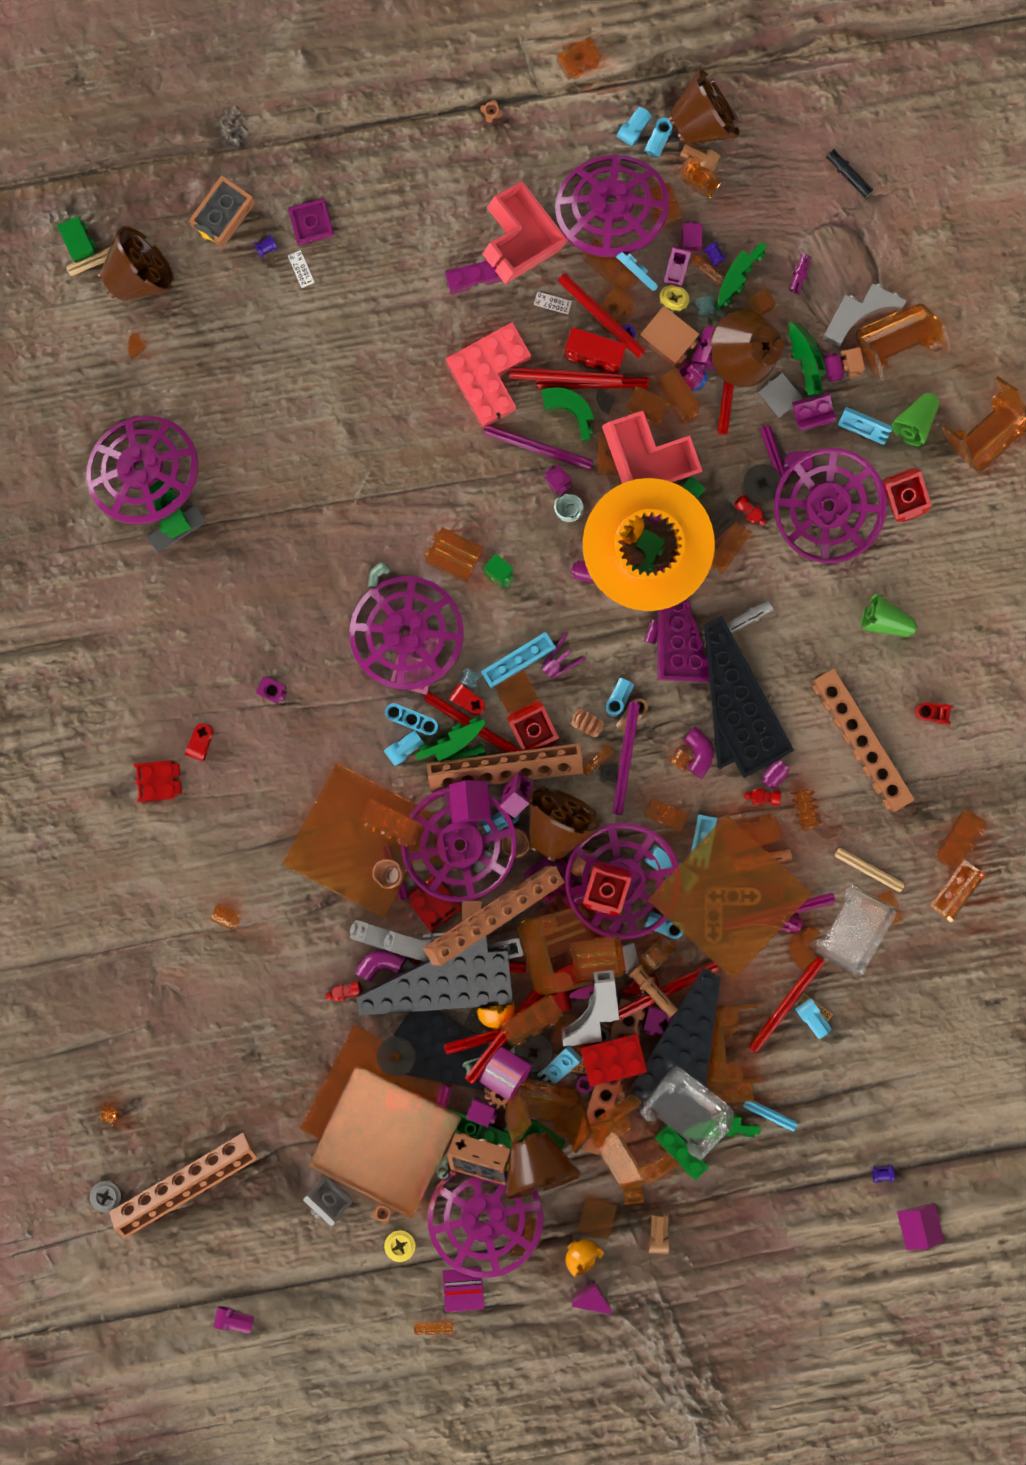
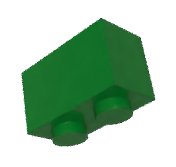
(76, 238)

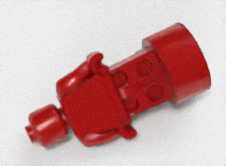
(754, 514)
(759, 797)
(634, 987)
(339, 992)

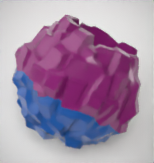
(694, 375)

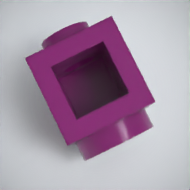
(558, 480)

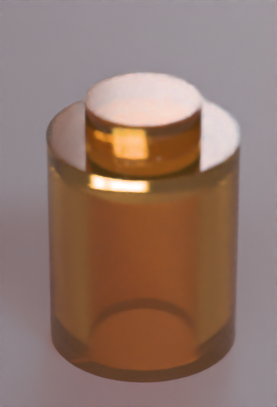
(225, 917)

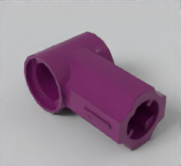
(228, 1319)

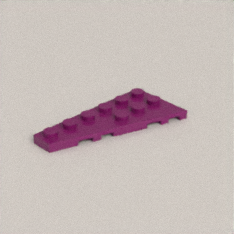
(680, 645)

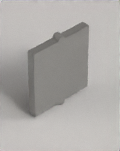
(780, 395)

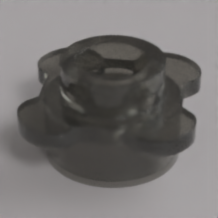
(612, 768)

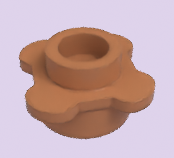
(492, 105)
(382, 1217)

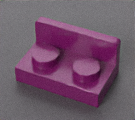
(813, 411)

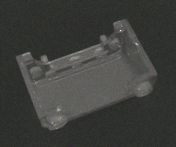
(857, 930)
(689, 1111)

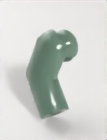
(378, 570)
(442, 1168)

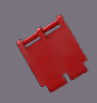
(158, 780)
(431, 908)

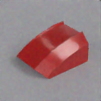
(907, 494)
(533, 727)
(607, 888)

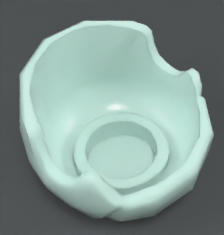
(569, 507)

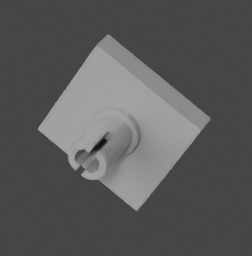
(327, 1201)

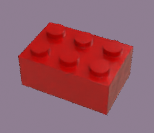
(594, 351)
(613, 1059)

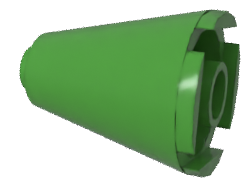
(917, 420)
(887, 618)

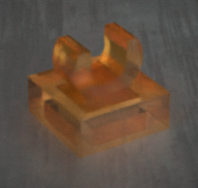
(633, 1195)

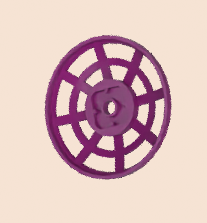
(612, 212)
(145, 477)
(841, 505)
(415, 641)
(455, 858)
(637, 882)
(483, 1232)

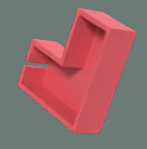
(529, 233)
(480, 368)
(640, 458)

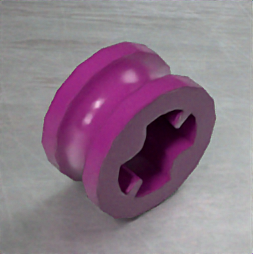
(583, 1090)

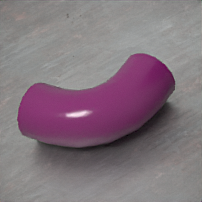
(702, 752)
(379, 960)

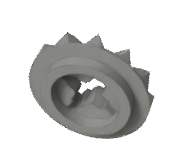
(97, 1200)

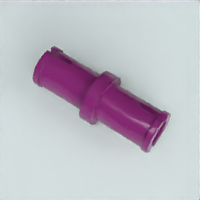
(800, 273)

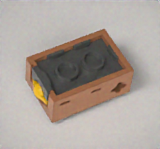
(221, 212)
(479, 1158)

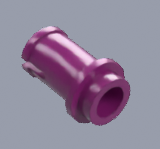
(652, 632)

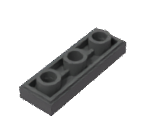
(162, 541)

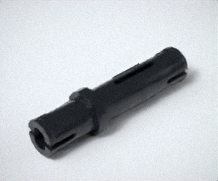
(849, 173)

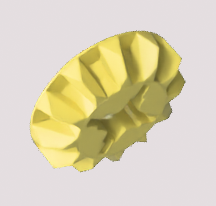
(677, 293)
(396, 1254)

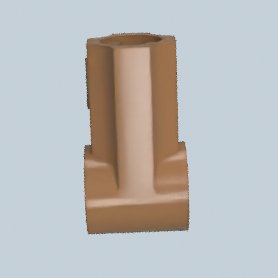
(707, 158)
(621, 723)
(659, 1237)

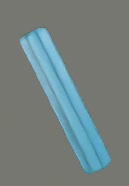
(771, 1115)

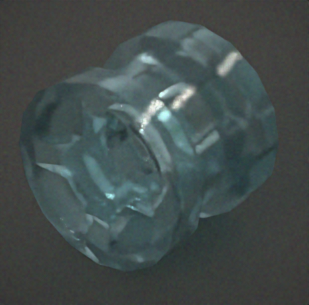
(705, 306)
(470, 678)

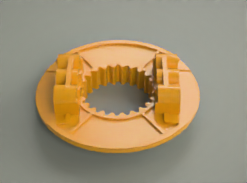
(692, 533)

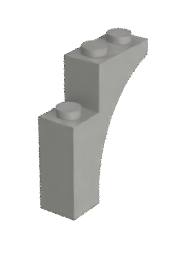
(852, 311)
(389, 940)
(601, 1009)

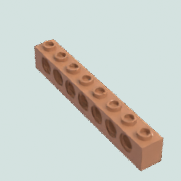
(503, 767)
(902, 796)
(493, 915)
(614, 1087)
(183, 1185)

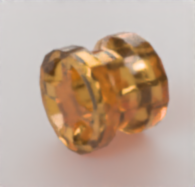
(680, 759)
(109, 1114)

